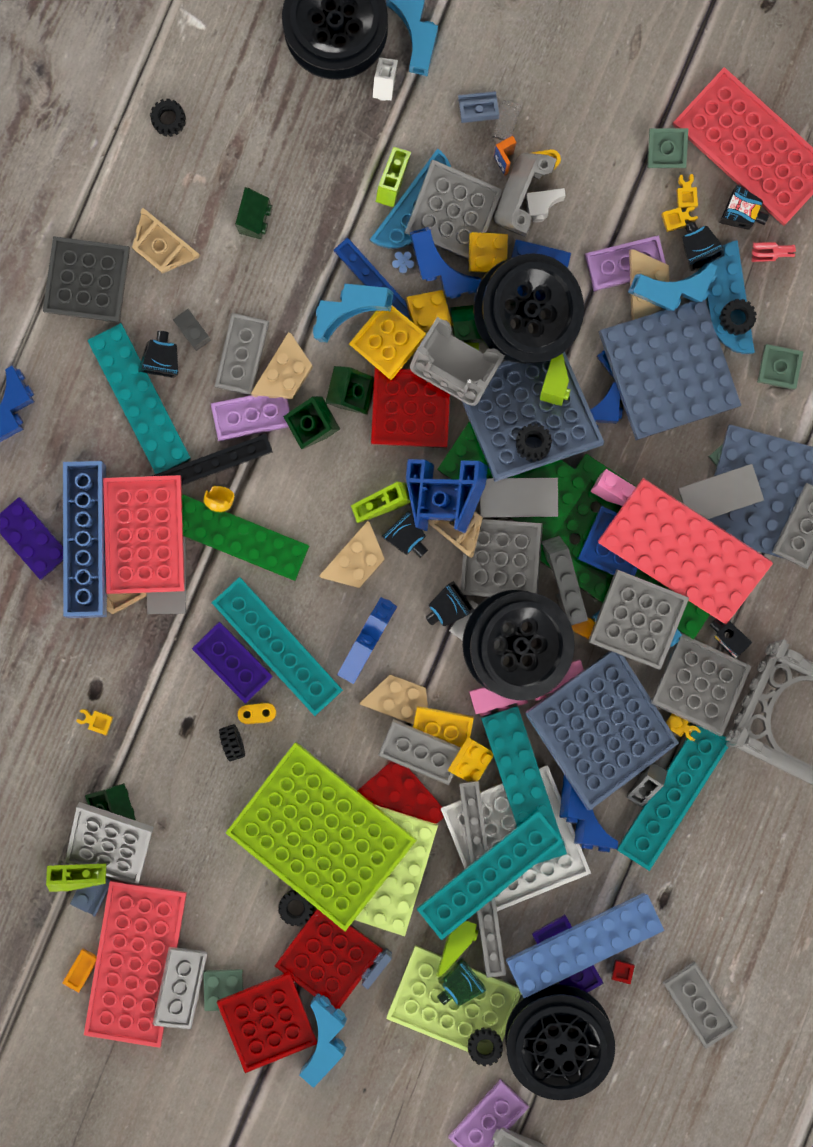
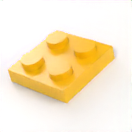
(486, 250)
(426, 308)
(471, 761)

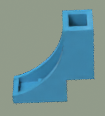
(422, 34)
(668, 293)
(354, 300)
(328, 1049)

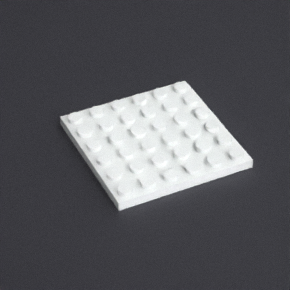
(500, 822)

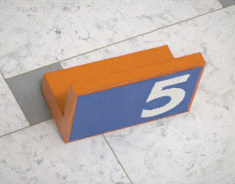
(503, 151)

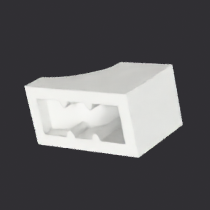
(384, 79)
(540, 202)

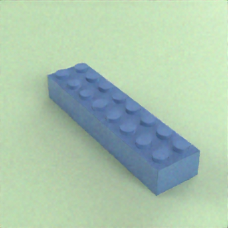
(84, 540)
(584, 945)

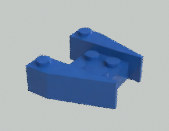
(444, 497)

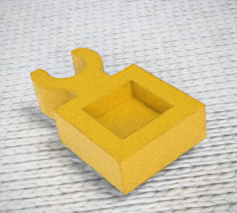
(686, 195)
(676, 219)
(97, 722)
(680, 726)

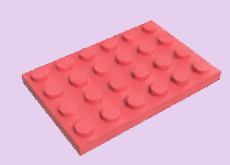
(143, 534)

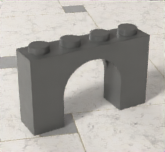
(569, 594)

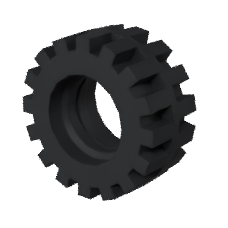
(162, 107)
(749, 313)
(533, 431)
(232, 742)
(287, 916)
(485, 1059)

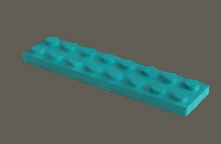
(139, 399)
(277, 646)
(519, 770)
(670, 804)
(489, 875)

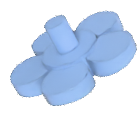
(403, 261)

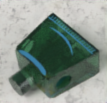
(460, 984)

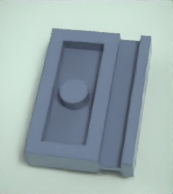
(478, 107)
(90, 898)
(380, 963)

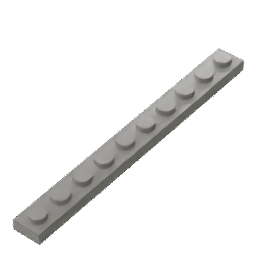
(477, 847)

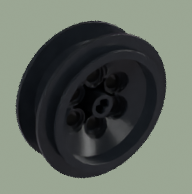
(326, 58)
(559, 299)
(546, 661)
(565, 1008)

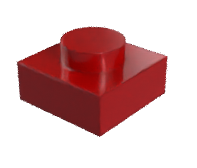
(622, 971)

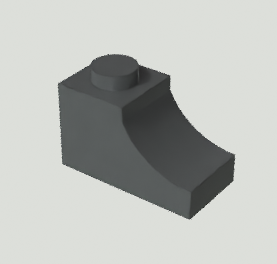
(192, 329)
(647, 784)

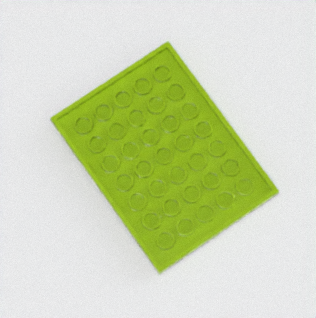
(321, 836)

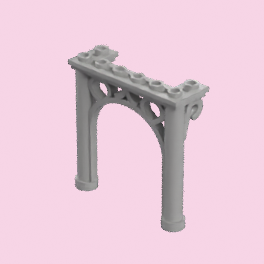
(741, 735)

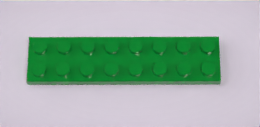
(243, 539)

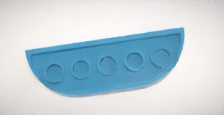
(391, 231)
(726, 288)

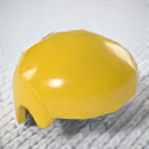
(219, 499)

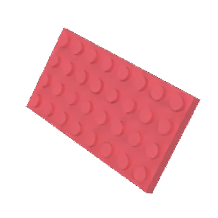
(751, 145)
(685, 551)
(131, 960)

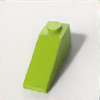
(392, 177)
(556, 382)
(381, 502)
(75, 876)
(456, 944)

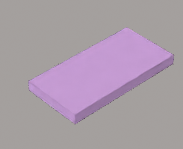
(611, 265)
(249, 416)
(496, 1110)

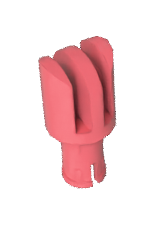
(771, 251)

